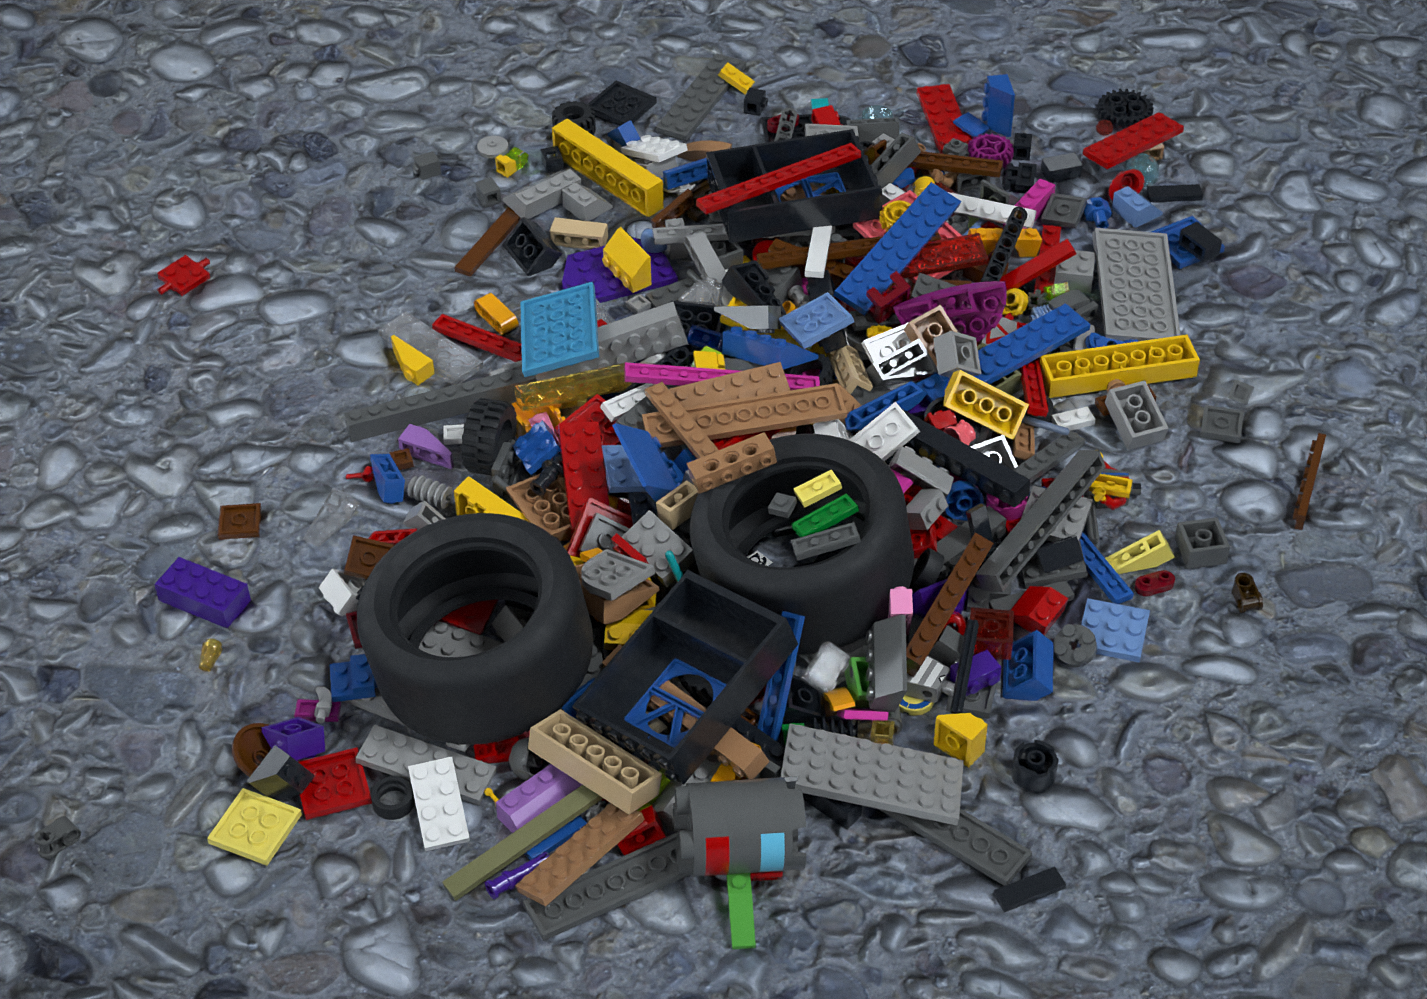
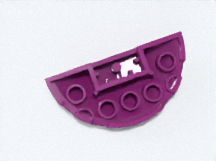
(970, 307)

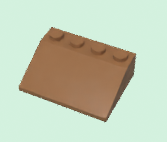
(545, 511)
(610, 611)

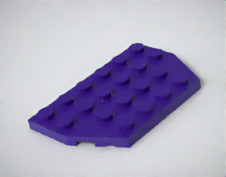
(589, 267)

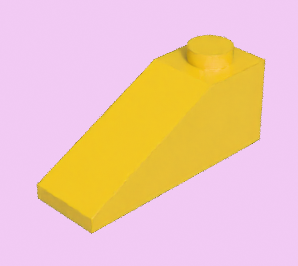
(413, 363)

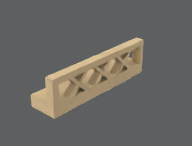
(849, 369)

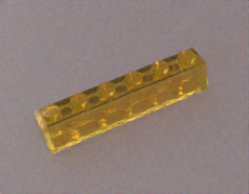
(571, 387)

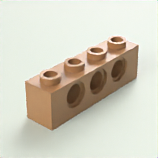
(732, 462)

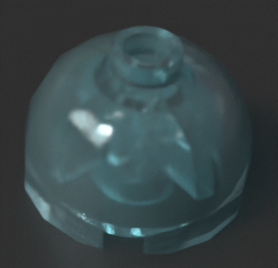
(1146, 165)

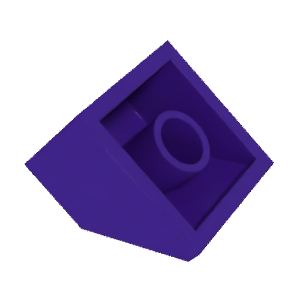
(296, 737)

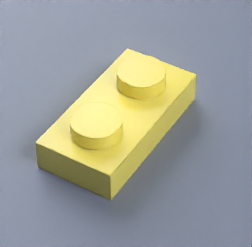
(818, 488)

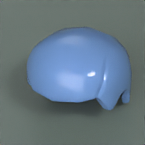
(648, 242)

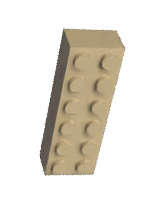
(594, 761)

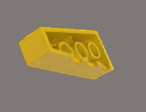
(475, 498)

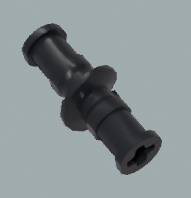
(550, 473)

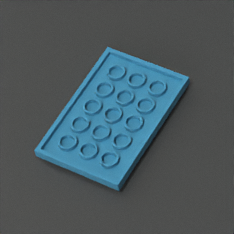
(559, 329)

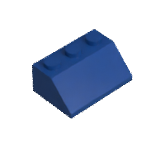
(998, 104)
(1030, 668)

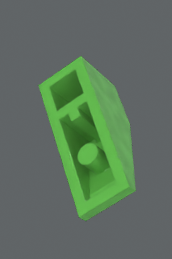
(741, 911)

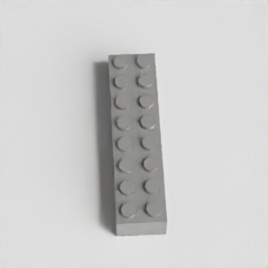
(631, 340)

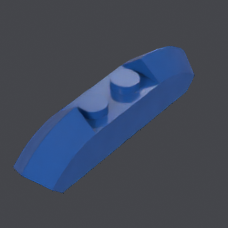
(905, 396)

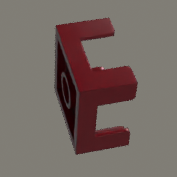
(884, 306)

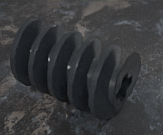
(839, 728)

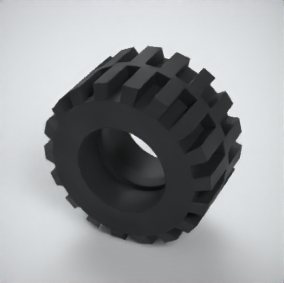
(576, 112)

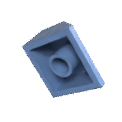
(1134, 207)

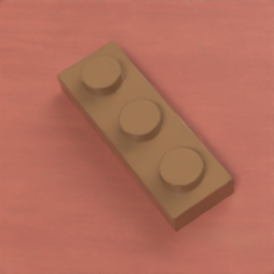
(1024, 442)

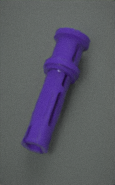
(509, 879)

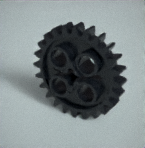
(1114, 110)

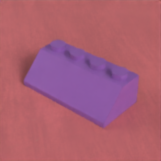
(534, 797)

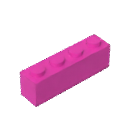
(1037, 197)

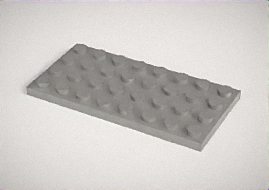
(1136, 285)
(874, 774)

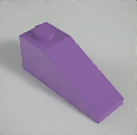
(425, 446)

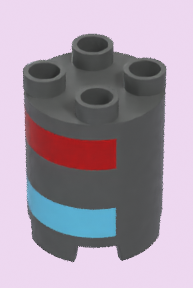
(739, 826)

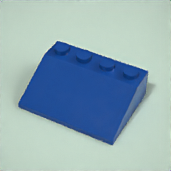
(763, 348)
(647, 460)

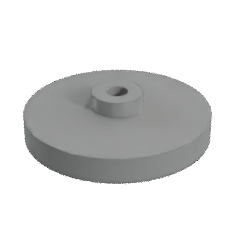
(492, 146)

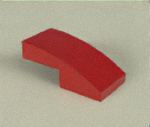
(496, 751)

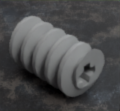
(430, 491)

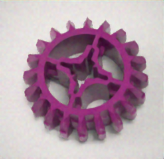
(991, 147)

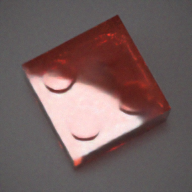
(994, 632)

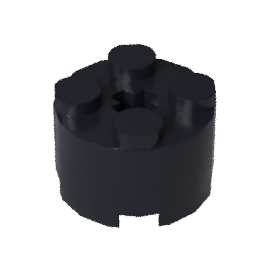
(1035, 766)

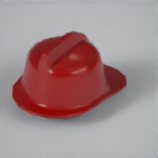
(1131, 178)

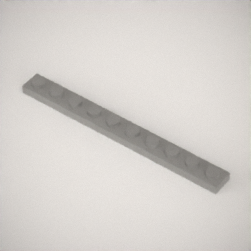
(713, 232)

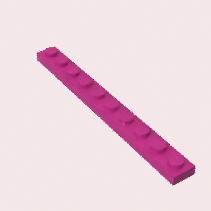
(685, 375)

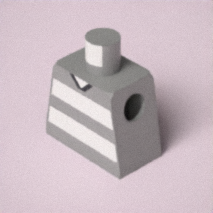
(930, 681)

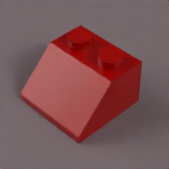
(1039, 608)

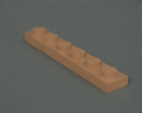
(680, 420)

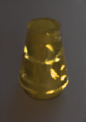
(210, 652)

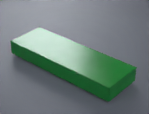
(825, 516)

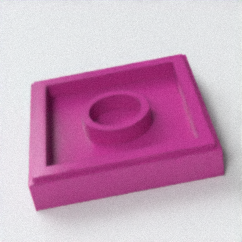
(862, 714)

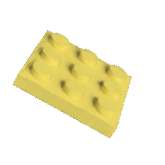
(254, 826)

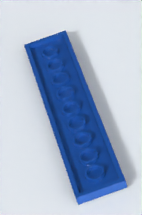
(898, 247)
(1018, 348)

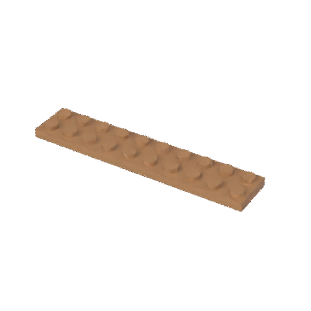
(755, 414)

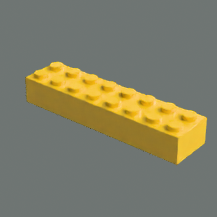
(609, 168)
(1130, 362)

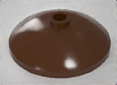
(250, 747)

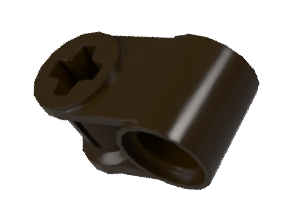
(1246, 593)

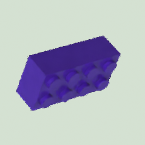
(202, 592)

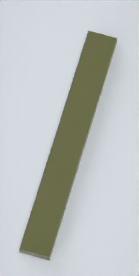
(520, 841)

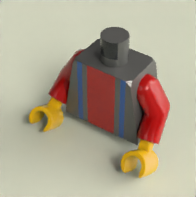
(1109, 501)

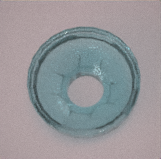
(876, 112)

